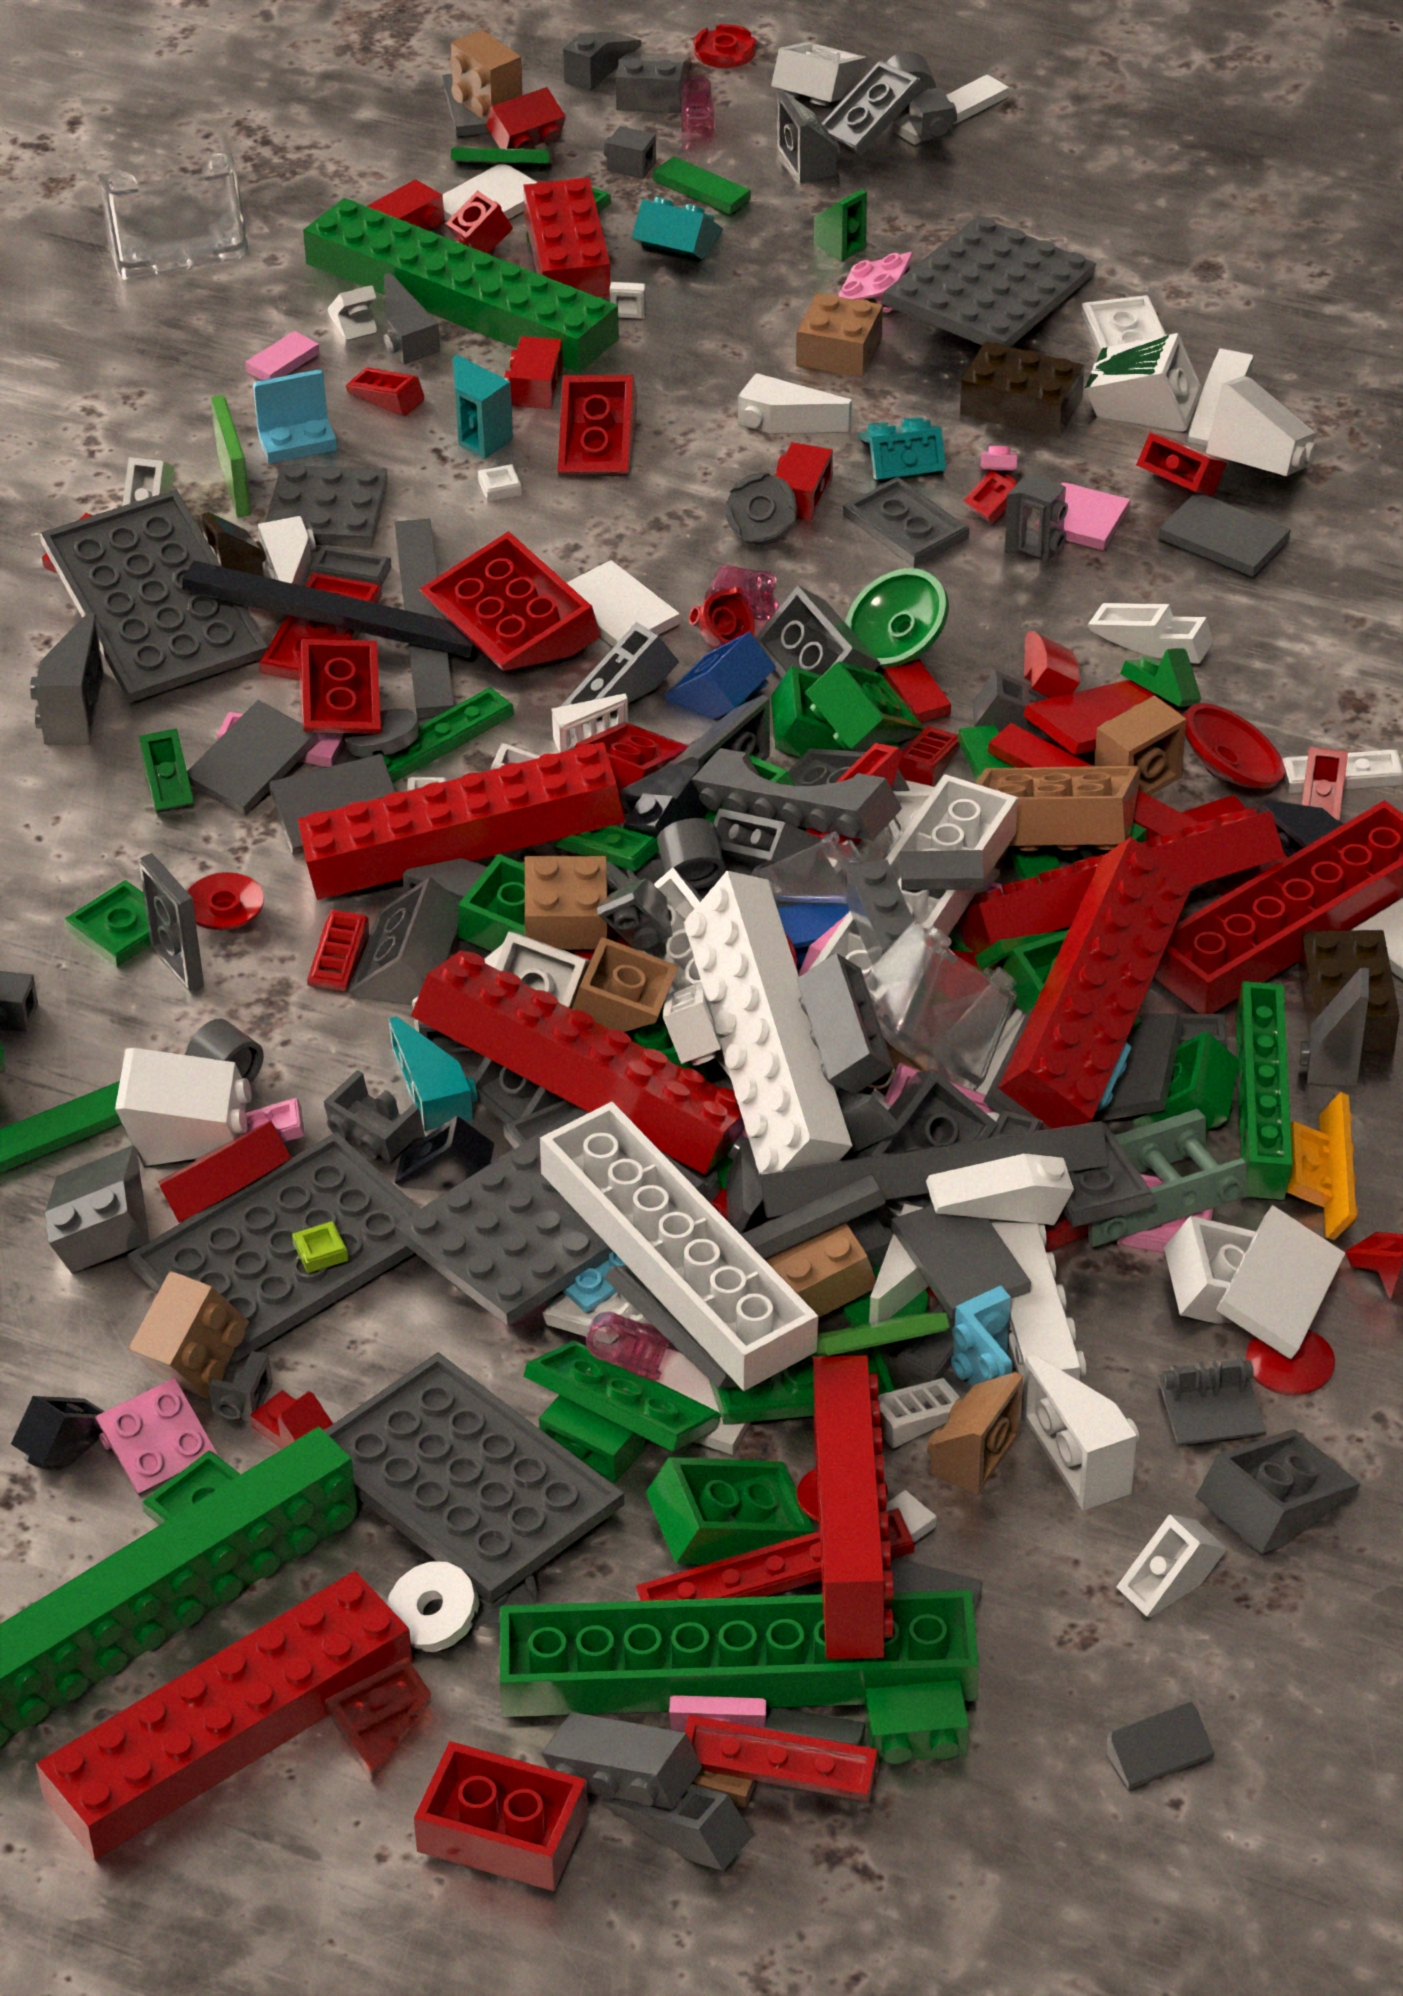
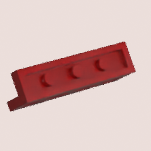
(783, 1758)

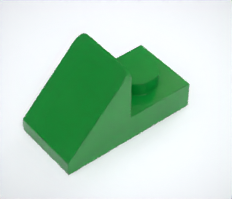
(1170, 678)
(165, 770)

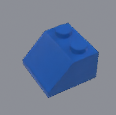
(723, 678)

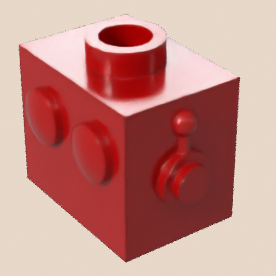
(479, 223)

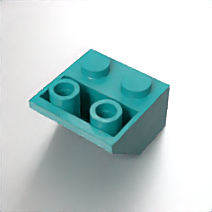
(675, 229)
(481, 408)

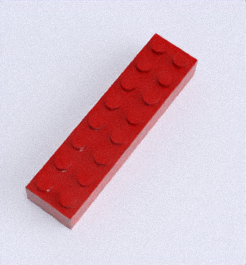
(461, 819)
(1195, 853)
(1261, 923)
(1095, 987)
(579, 1058)
(851, 1508)
(220, 1715)

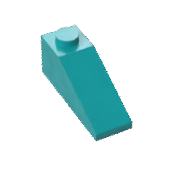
(431, 1077)

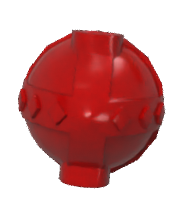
(722, 617)

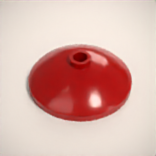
(1232, 747)

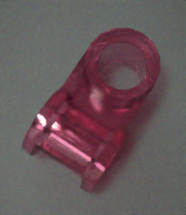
(697, 104)
(752, 588)
(631, 1347)

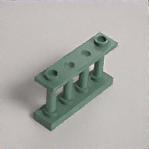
(1155, 1148)

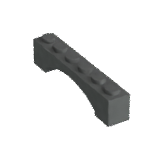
(850, 807)

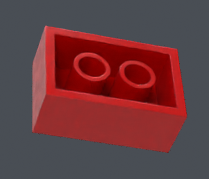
(501, 1815)

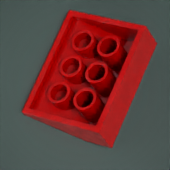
(513, 606)

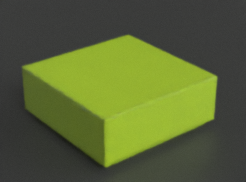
(320, 1247)

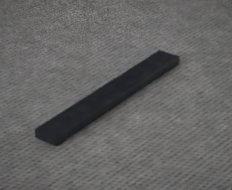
(326, 608)

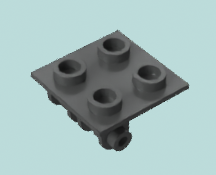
(1211, 1401)

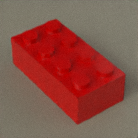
(567, 234)

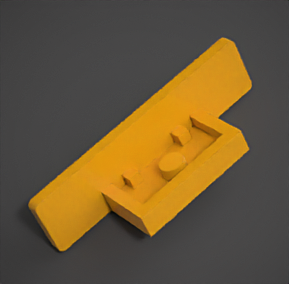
(1324, 1166)

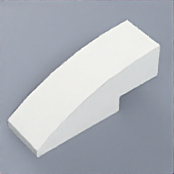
(1226, 367)
(1152, 629)

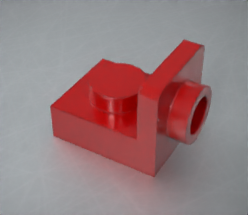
(990, 496)

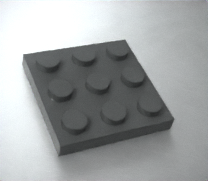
(332, 501)

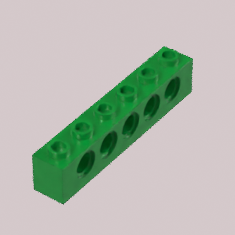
(1263, 1089)

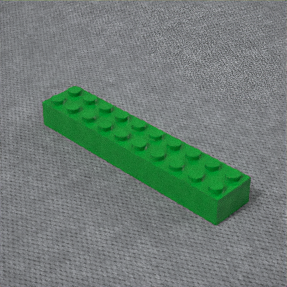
(460, 282)
(172, 1577)
(744, 1647)

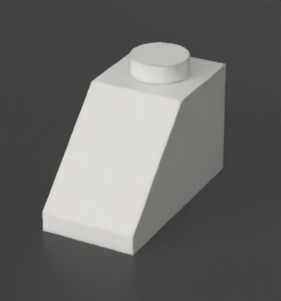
(147, 479)
(1171, 1565)

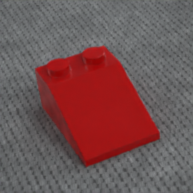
(597, 424)
(339, 686)
(635, 752)

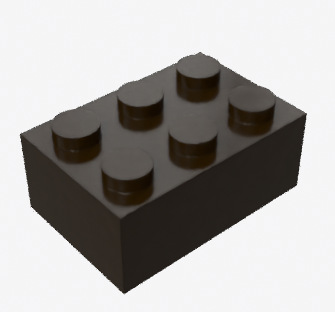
(1022, 389)
(1330, 962)

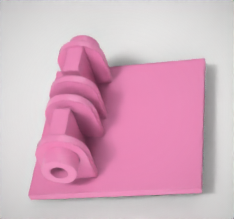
(873, 278)
(154, 1435)

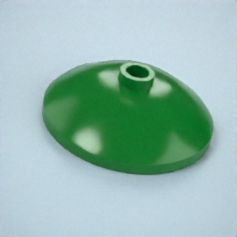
(899, 615)

